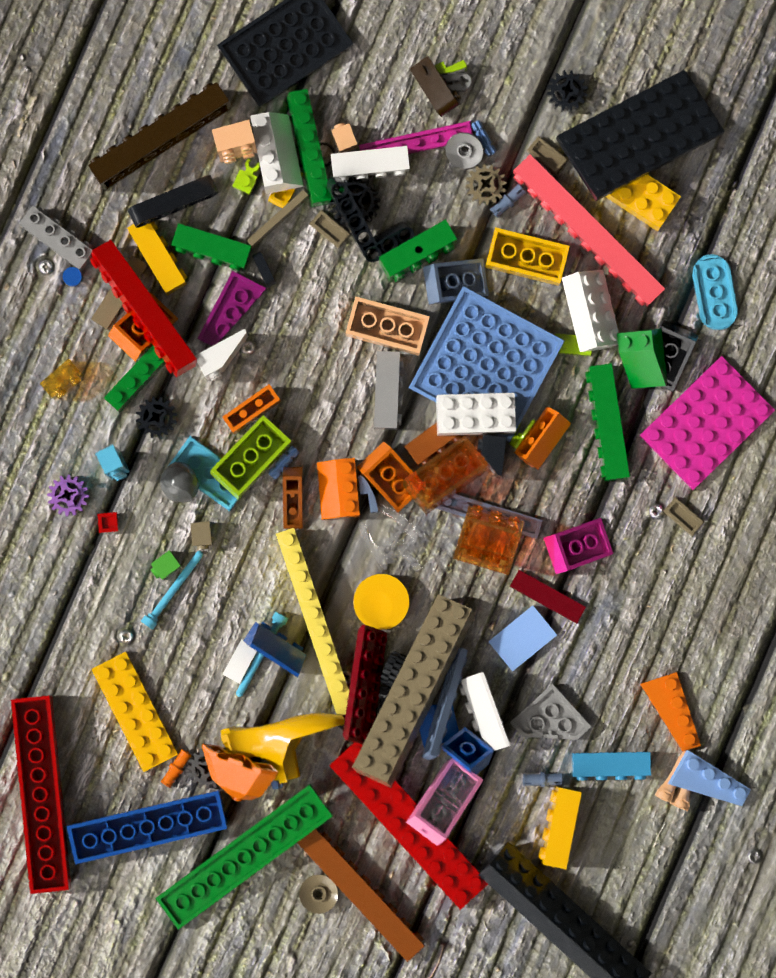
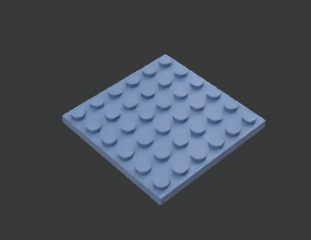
(486, 352)

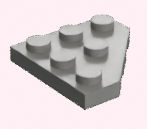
(550, 717)

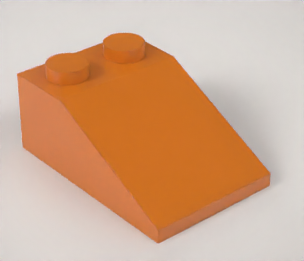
(130, 337)
(386, 474)

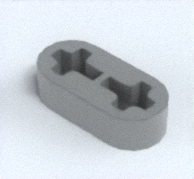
(451, 78)

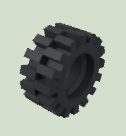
(392, 668)

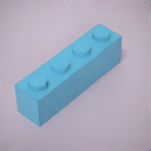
(113, 463)

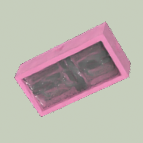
(444, 801)

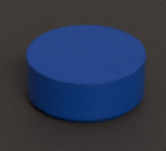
(72, 276)

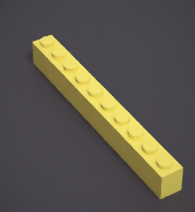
(314, 619)

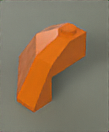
(237, 773)

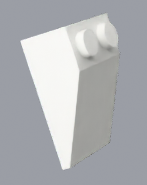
(218, 357)

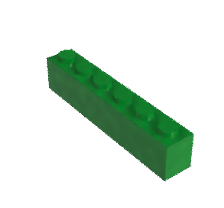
(309, 147)
(608, 422)

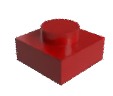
(108, 522)

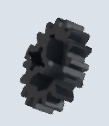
(573, 92)
(164, 413)

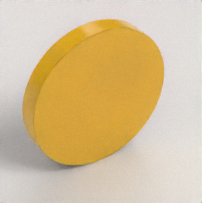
(381, 601)

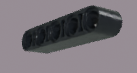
(173, 201)

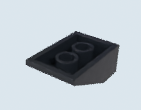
(677, 348)

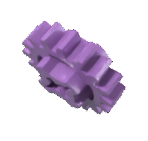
(80, 491)

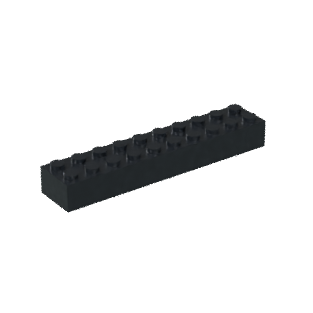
(559, 917)

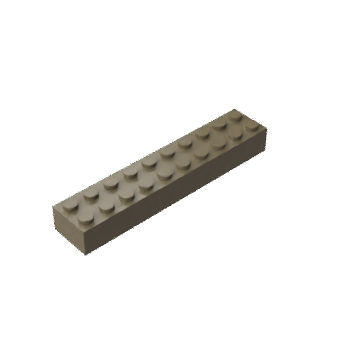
(414, 690)

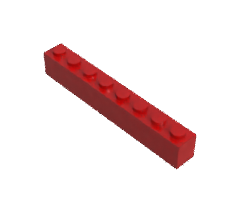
(143, 308)

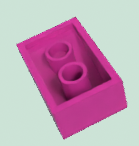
(578, 546)

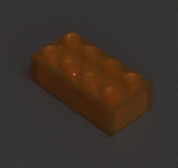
(445, 475)

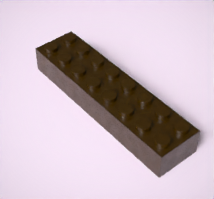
(159, 136)

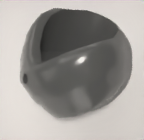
(179, 482)

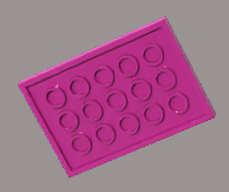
(707, 423)

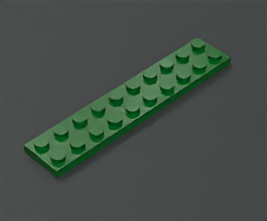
(244, 856)

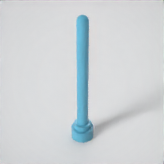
(151, 619)
(278, 621)

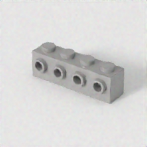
(56, 238)

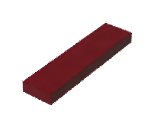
(547, 596)

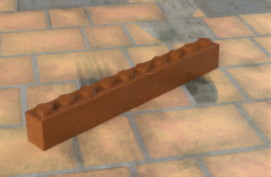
(361, 894)

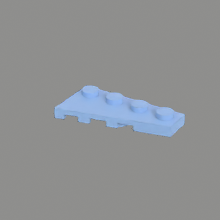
(703, 778)

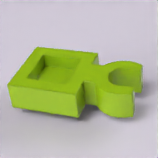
(245, 179)

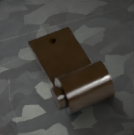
(434, 87)

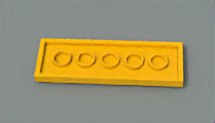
(134, 711)

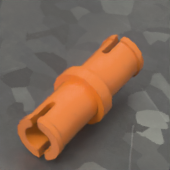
(176, 768)

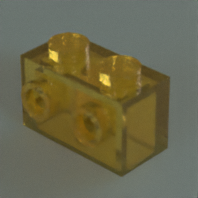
(62, 379)

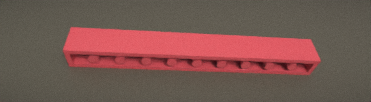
(588, 231)

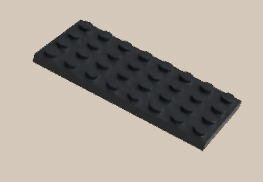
(640, 135)

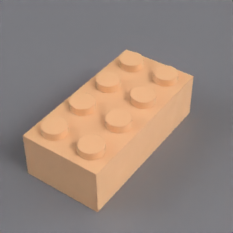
(387, 326)

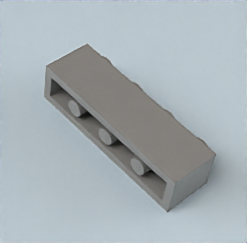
(386, 390)

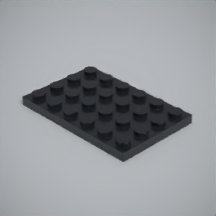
(284, 47)

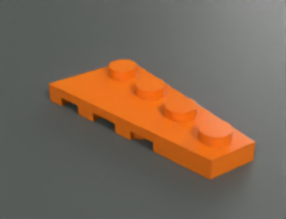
(670, 702)

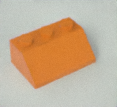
(338, 489)

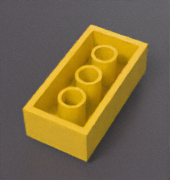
(646, 200)
(527, 256)
(560, 827)

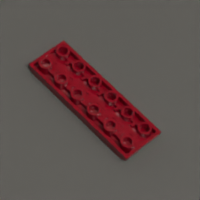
(364, 683)

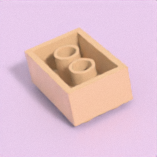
(234, 142)

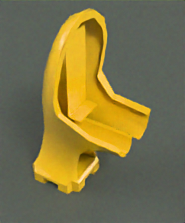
(278, 740)

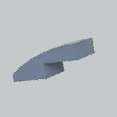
(365, 489)

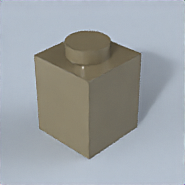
(201, 535)

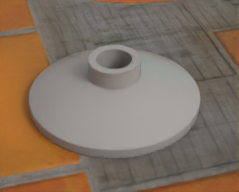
(464, 158)

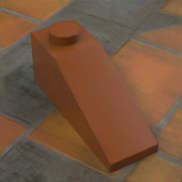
(292, 498)

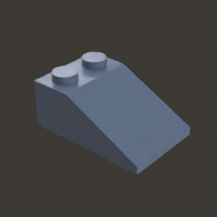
(447, 279)

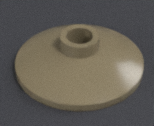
(318, 904)

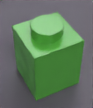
(165, 565)

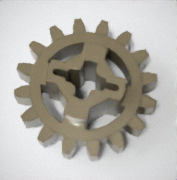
(492, 191)

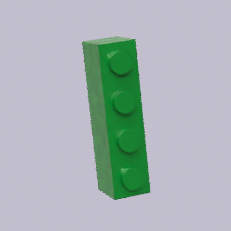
(211, 246)
(135, 380)

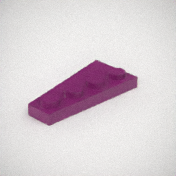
(230, 307)

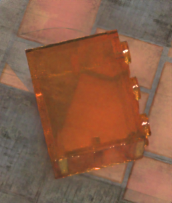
(488, 539)

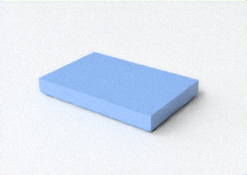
(522, 638)

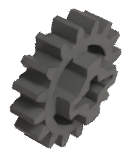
(204, 777)

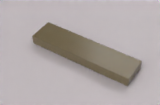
(277, 219)
(111, 305)

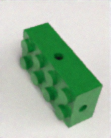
(429, 244)

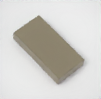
(547, 155)
(329, 229)
(683, 516)

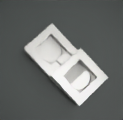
(239, 662)

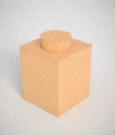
(344, 138)

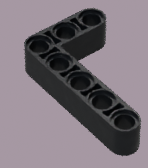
(361, 226)

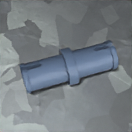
(507, 200)
(542, 779)

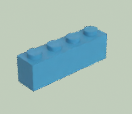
(611, 764)

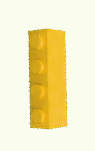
(158, 258)

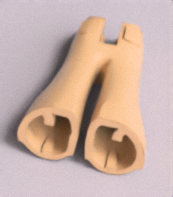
(666, 791)

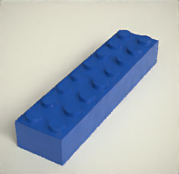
(147, 827)

